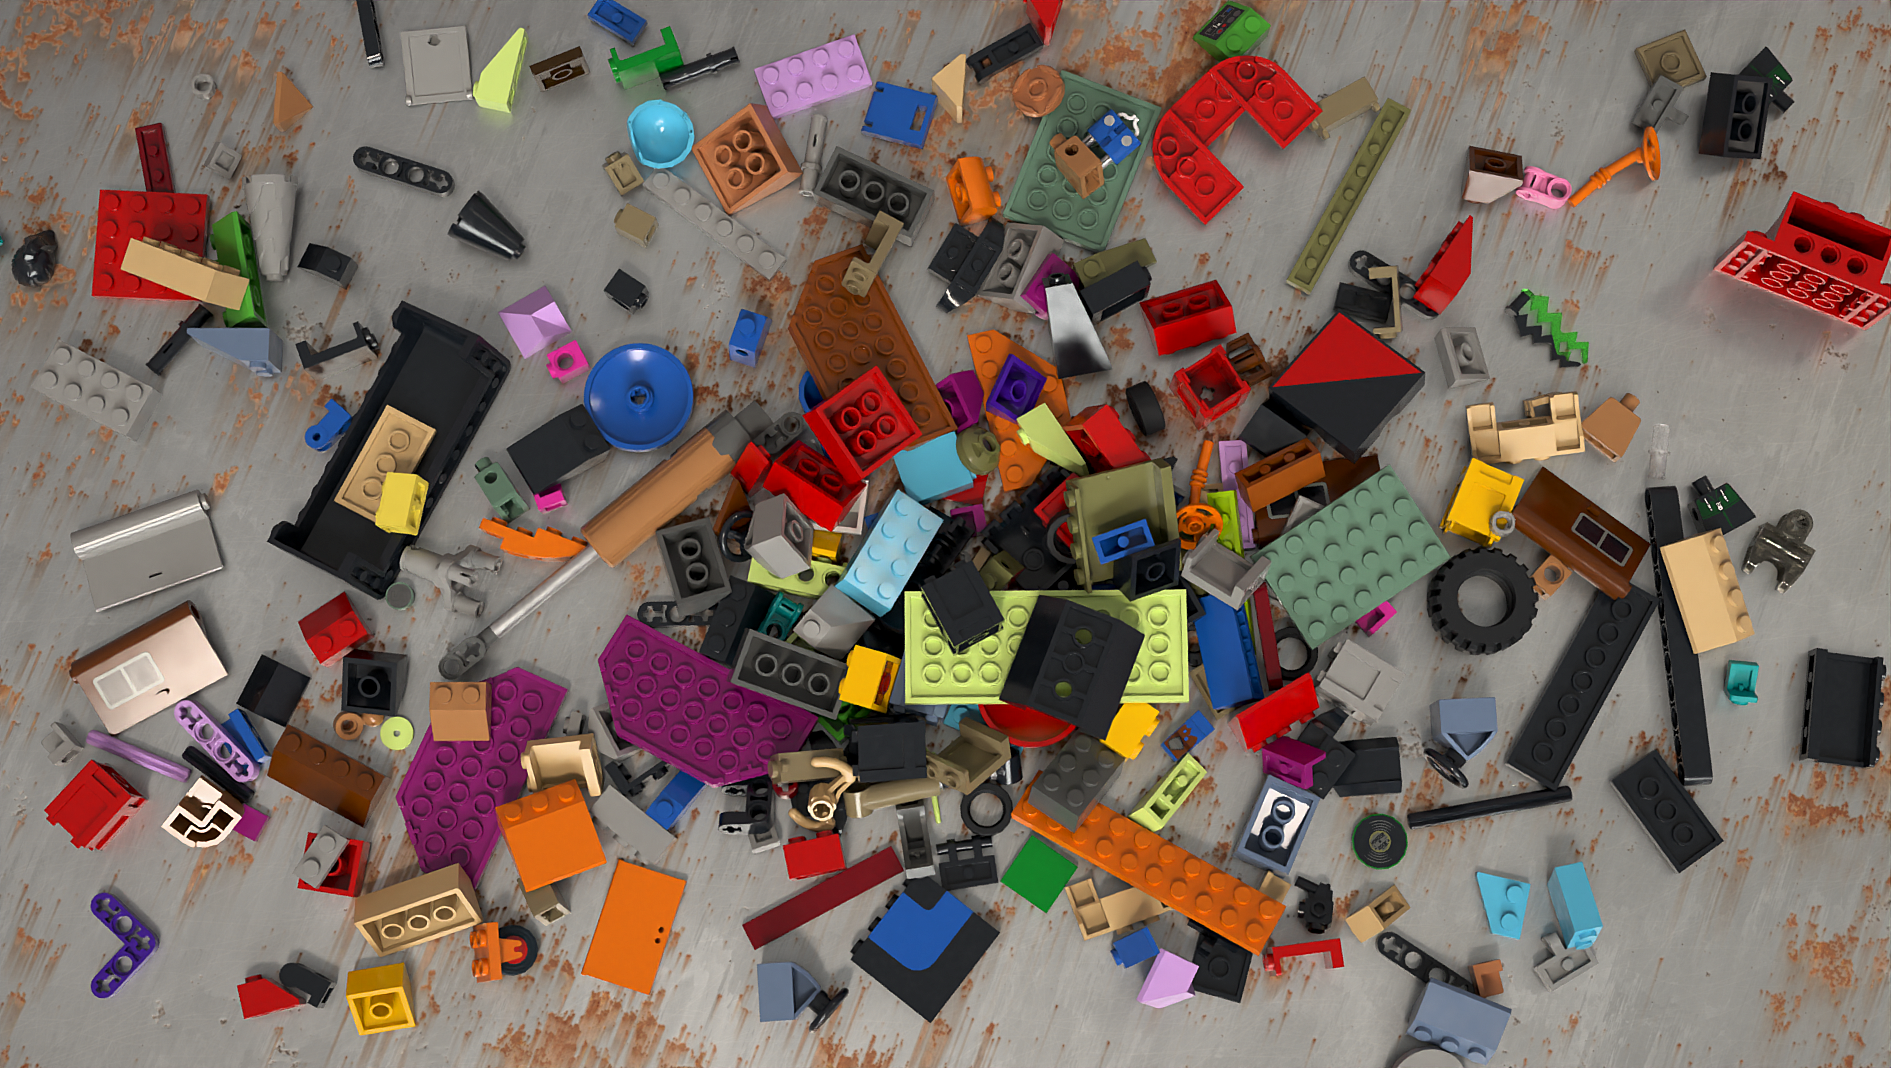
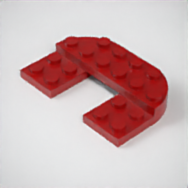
(1208, 110)

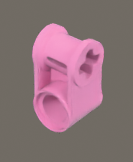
(1542, 186)

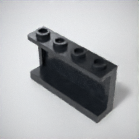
(1842, 709)

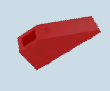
(752, 468)

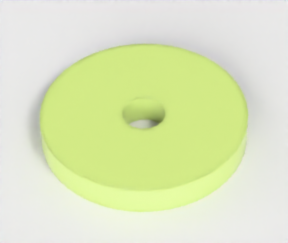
(406, 733)

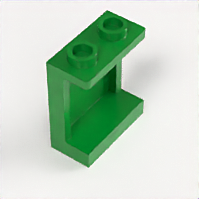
(648, 64)

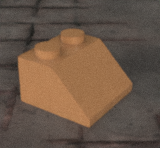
(460, 711)

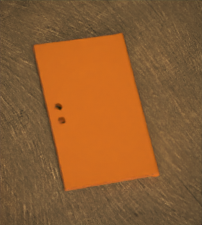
(629, 925)

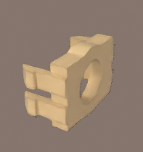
(1535, 401)

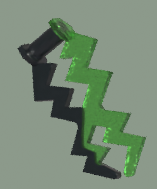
(1555, 337)

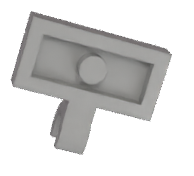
(1564, 963)

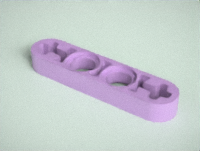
(214, 744)

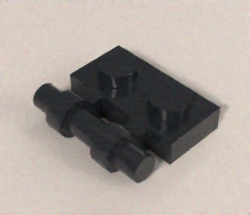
(967, 872)

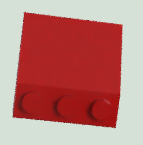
(862, 425)
(1275, 714)

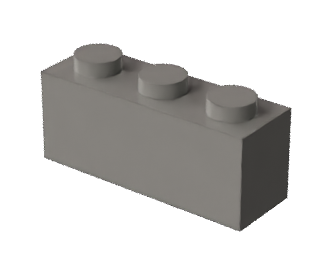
(632, 826)

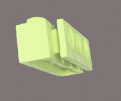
(792, 585)

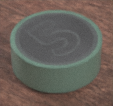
(400, 596)

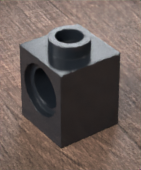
(627, 291)

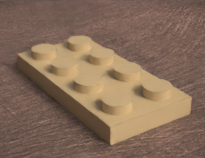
(393, 446)

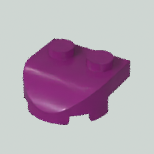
(1034, 291)

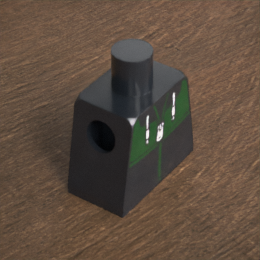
(1767, 65)
(1718, 507)

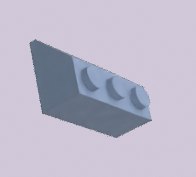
(1458, 1021)

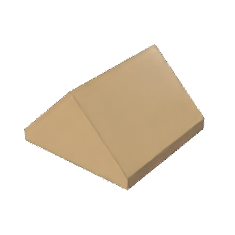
(950, 87)

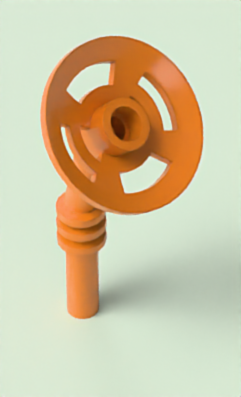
(1645, 154)
(1193, 518)

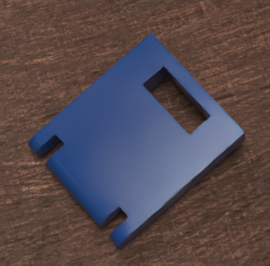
(894, 113)

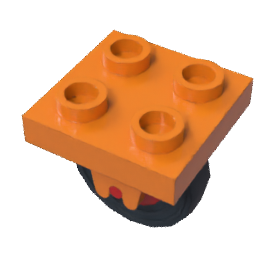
(501, 951)

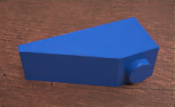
(675, 800)
(1134, 948)

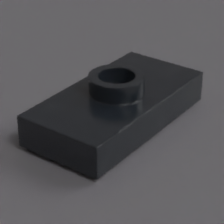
(1363, 302)

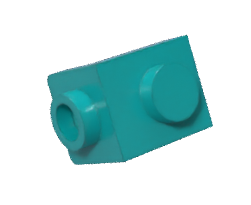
(1741, 682)

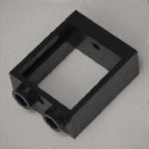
(1116, 292)

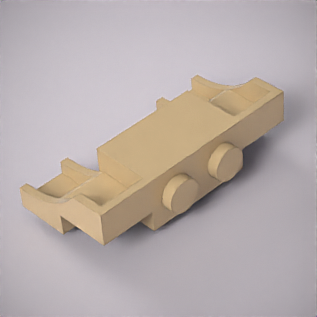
(1529, 437)
(1112, 912)

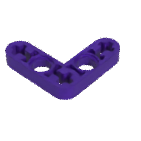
(130, 949)

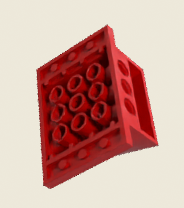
(1818, 260)

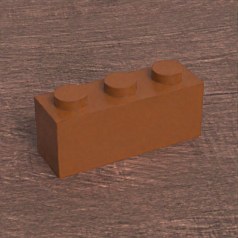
(1280, 474)

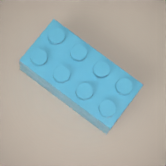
(889, 553)

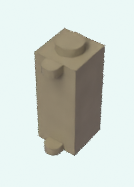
(1344, 106)
(797, 766)

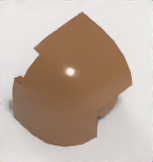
(204, 815)

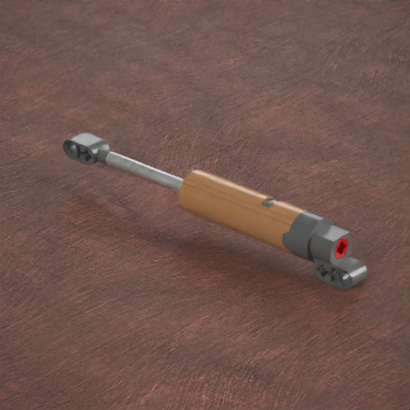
(645, 509)

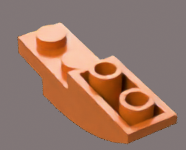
(544, 546)

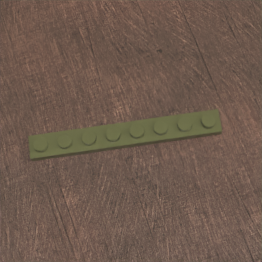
(1348, 196)

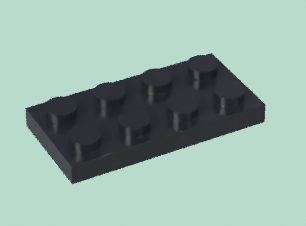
(1666, 811)

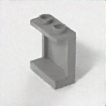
(1223, 571)

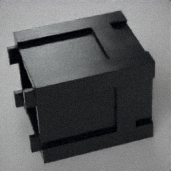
(962, 607)
(886, 747)

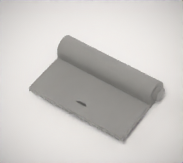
(154, 540)

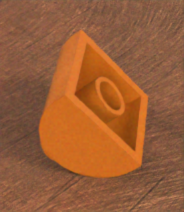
(971, 190)

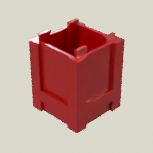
(1213, 373)
(95, 806)

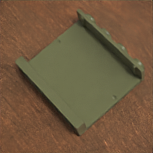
(1115, 500)

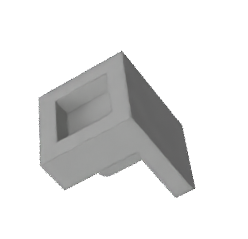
(61, 745)

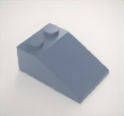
(250, 347)
(1276, 827)

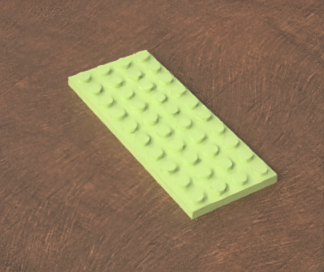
(981, 670)

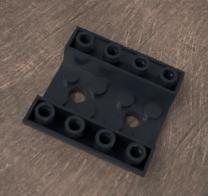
(1093, 670)

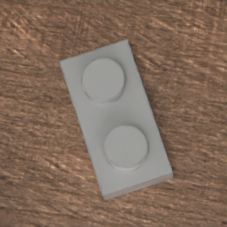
(321, 856)

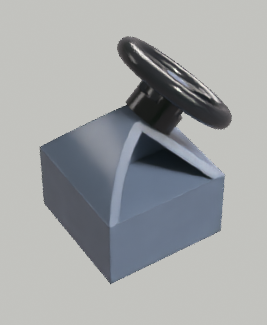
(1464, 730)
(789, 990)

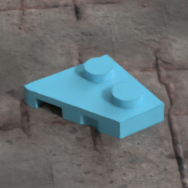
(1503, 903)

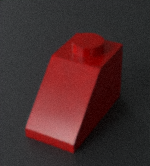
(265, 997)

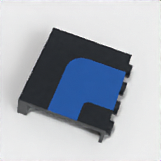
(924, 946)

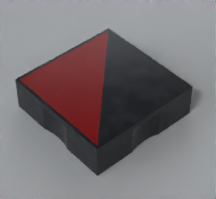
(1346, 385)

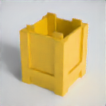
(1476, 498)

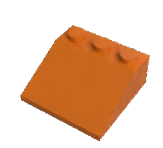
(550, 835)

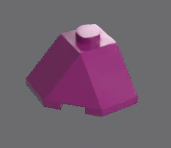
(962, 397)

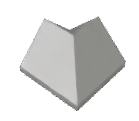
(605, 735)

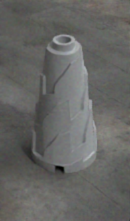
(271, 213)

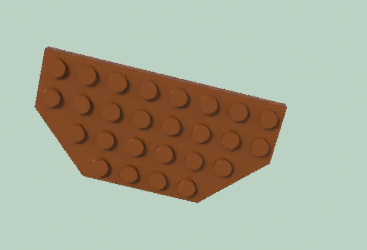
(849, 334)

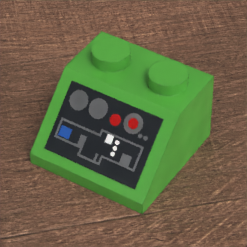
(1232, 32)

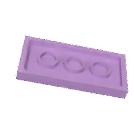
(813, 77)

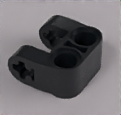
(742, 822)

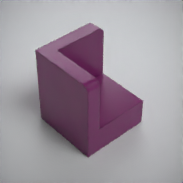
(973, 516)

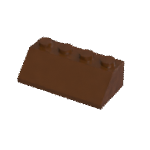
(327, 775)

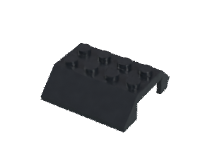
(1025, 538)

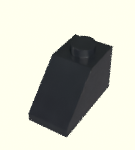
(328, 265)

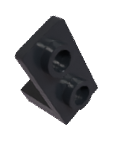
(621, 775)

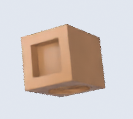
(1543, 586)

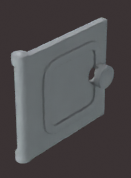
(436, 65)

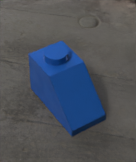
(1123, 541)

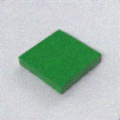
(1039, 874)

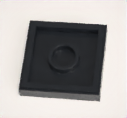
(1222, 972)

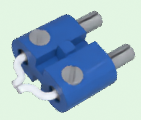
(1113, 137)

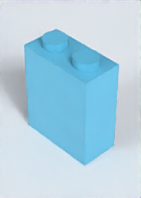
(933, 470)
(1574, 905)

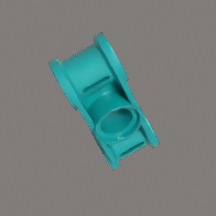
(781, 614)

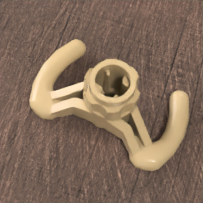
(824, 796)

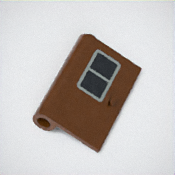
(1339, 479)

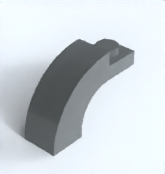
(915, 839)

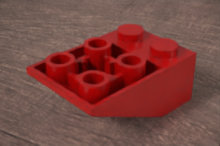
(1447, 269)

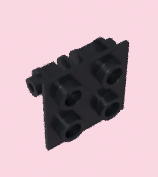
(947, 542)

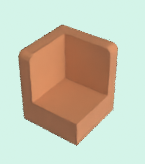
(1486, 978)

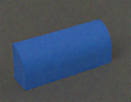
(1228, 655)

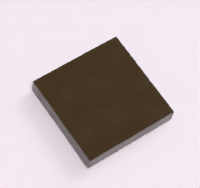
(560, 69)

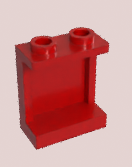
(1331, 950)

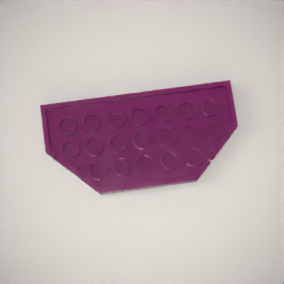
(688, 712)
(458, 784)

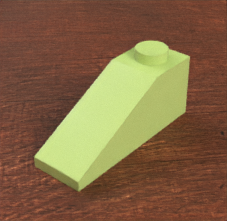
(500, 77)
(1049, 439)
(1167, 794)

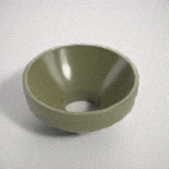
(973, 452)

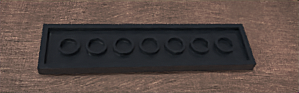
(1580, 686)

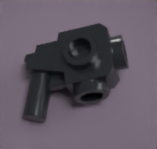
(1317, 908)

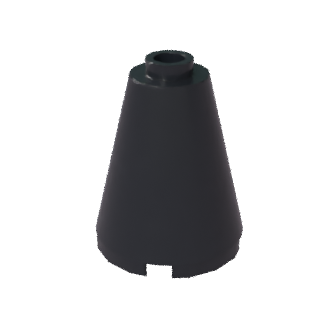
(487, 229)

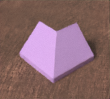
(535, 322)
(1168, 980)

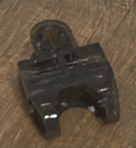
(1782, 548)

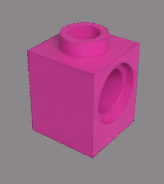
(579, 366)

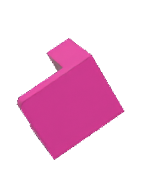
(551, 499)
(1376, 618)

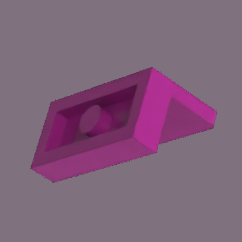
(1291, 761)

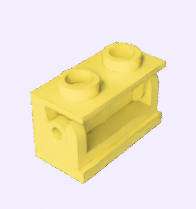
(401, 503)

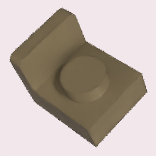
(622, 172)

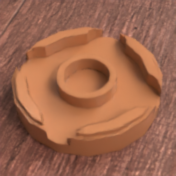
(1038, 91)

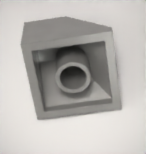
(834, 623)

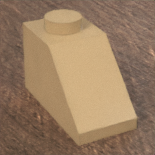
(1377, 914)

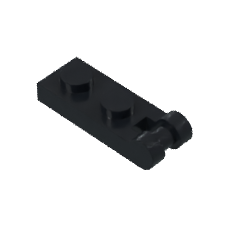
(1005, 53)

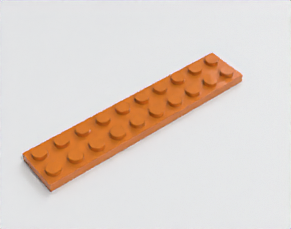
(1163, 872)

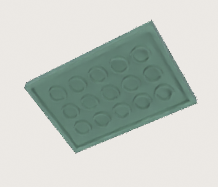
(1043, 192)
(1351, 556)

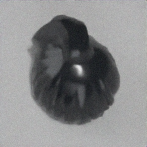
(35, 260)

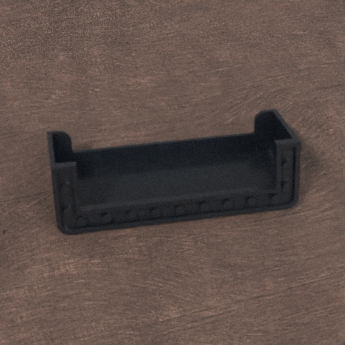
(434, 376)

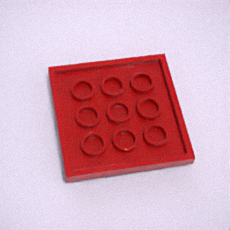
(163, 216)

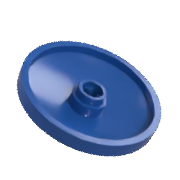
(634, 373)

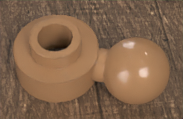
(357, 723)

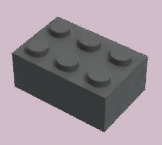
(1076, 780)

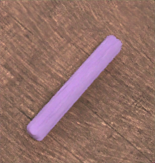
(138, 756)

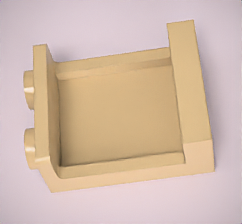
(561, 760)

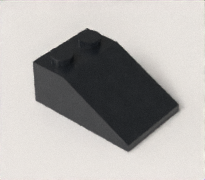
(559, 450)

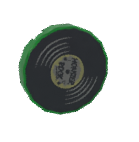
(1379, 841)

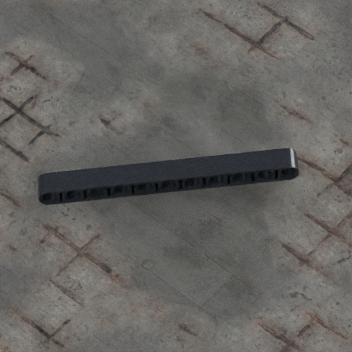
(1680, 662)

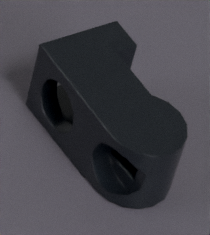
(308, 980)

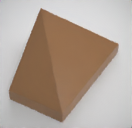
(289, 103)

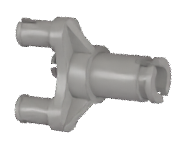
(451, 573)

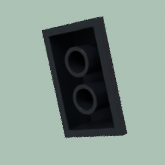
(1735, 115)
(734, 613)

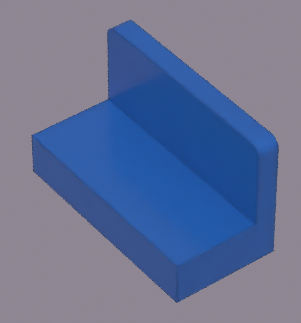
(245, 733)

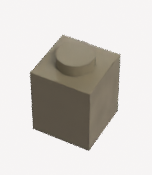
(635, 225)

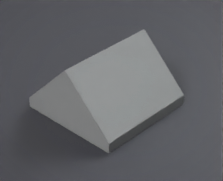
(1461, 356)

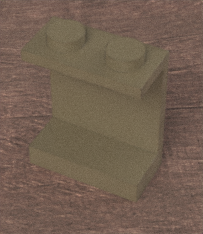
(1385, 272)

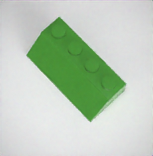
(235, 248)

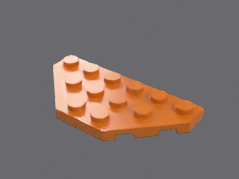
(1017, 462)

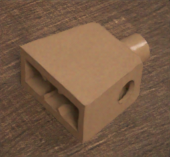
(1077, 164)
(1612, 426)

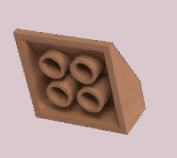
(746, 158)

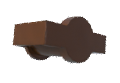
(1248, 360)

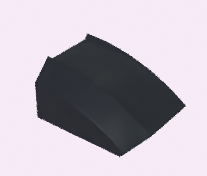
(1372, 770)

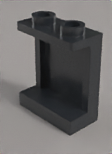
(340, 357)

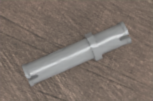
(811, 165)

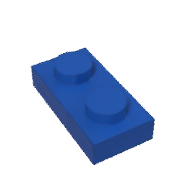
(618, 20)

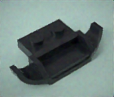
(966, 261)
(1320, 735)
(819, 741)

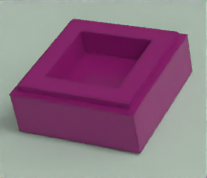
(251, 823)

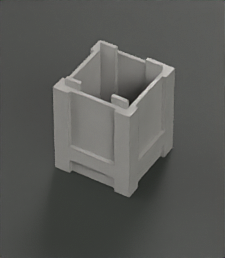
(1357, 682)

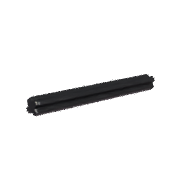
(1489, 807)

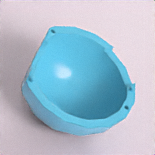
(660, 134)

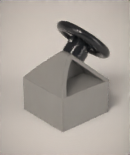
(775, 537)

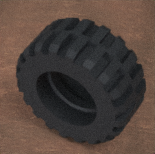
(1512, 580)

